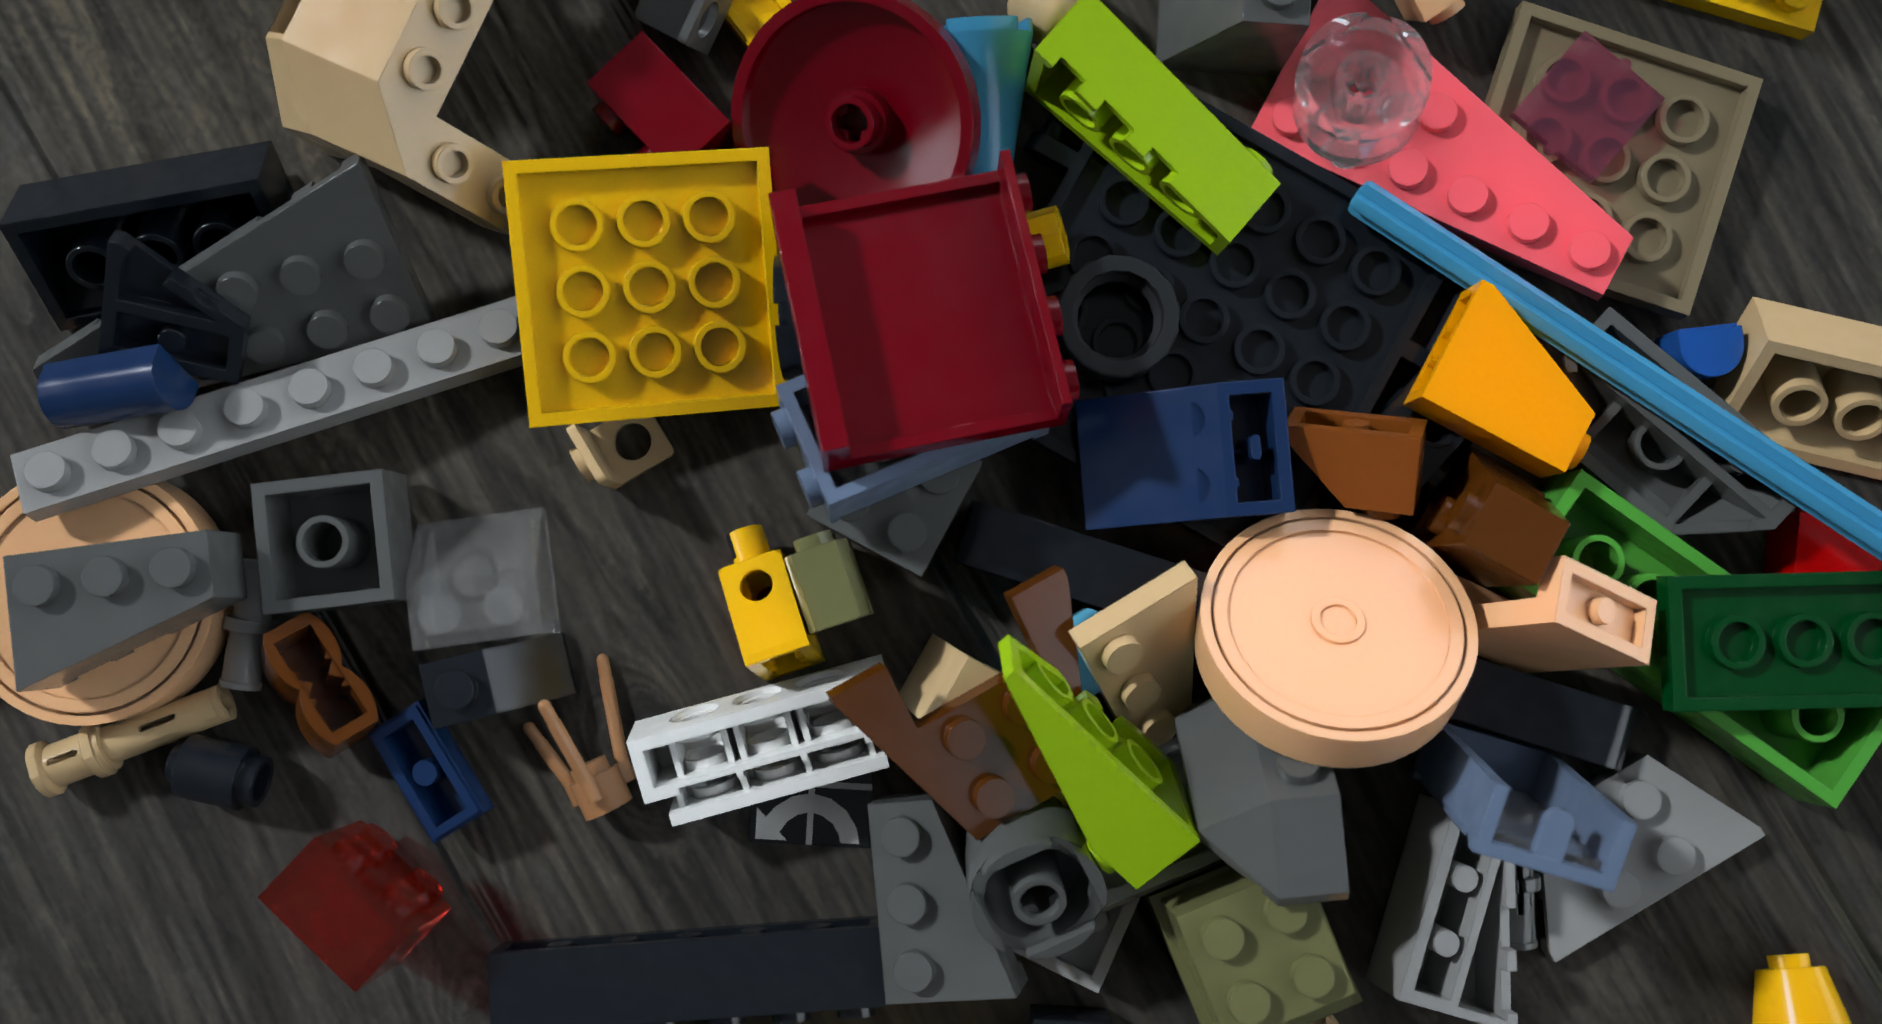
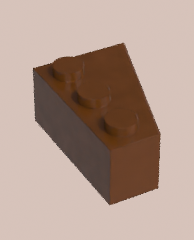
(1490, 523)

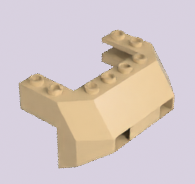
(371, 86)

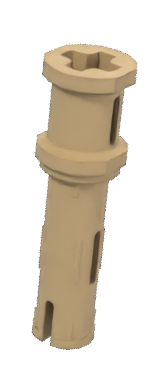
(104, 747)

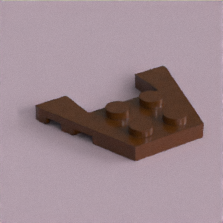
(976, 748)

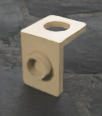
(599, 459)

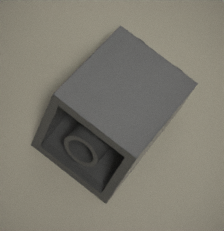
(1230, 34)

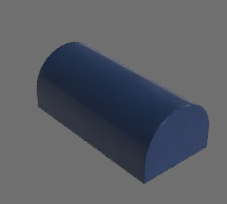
(113, 387)
(431, 772)

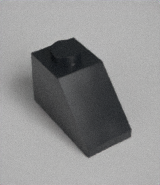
(497, 679)

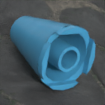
(999, 61)

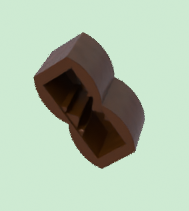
(307, 671)

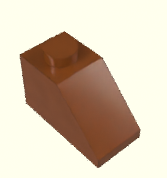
(1363, 457)

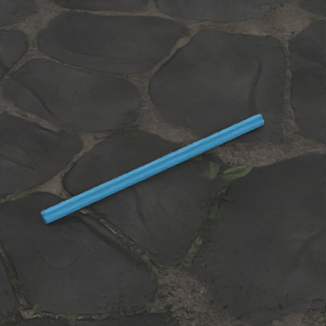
(1626, 369)

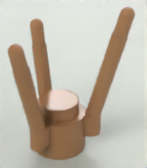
(593, 784)

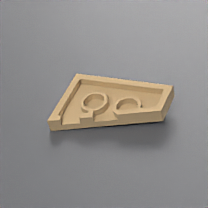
(1145, 652)

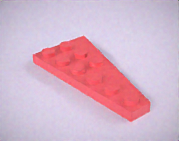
(1472, 177)

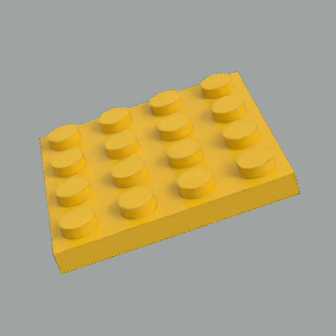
(644, 284)

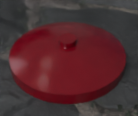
(856, 99)

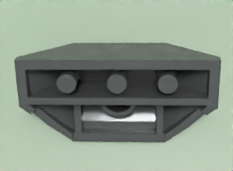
(1659, 464)
(1262, 809)

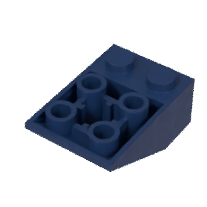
(1185, 454)

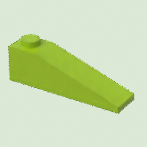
(1109, 772)

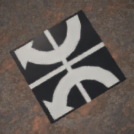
(818, 816)

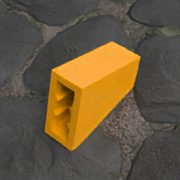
(1502, 387)

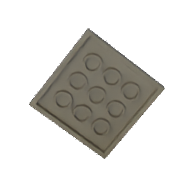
(1668, 176)

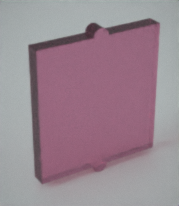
(1587, 107)

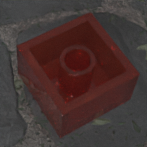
(356, 902)

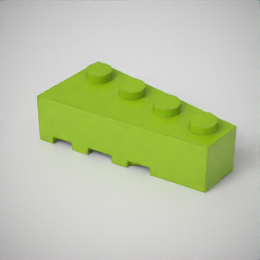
(1148, 124)

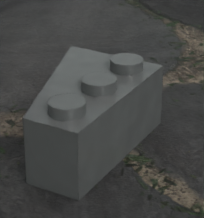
(108, 598)
(925, 909)

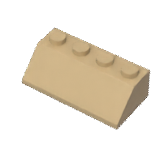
(1811, 385)

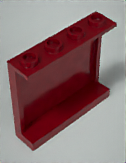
(923, 316)

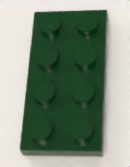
(1770, 641)

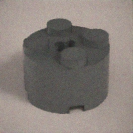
(1034, 882)

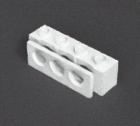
(744, 734)

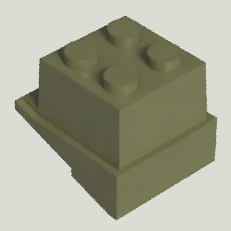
(1247, 955)

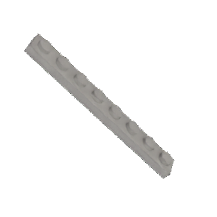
(268, 410)

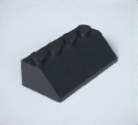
(167, 204)

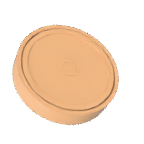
(1334, 638)
(154, 672)

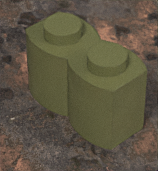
(827, 581)

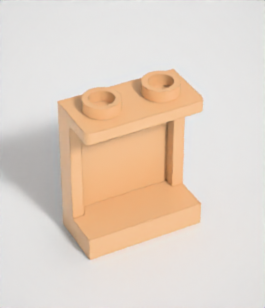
(1571, 624)

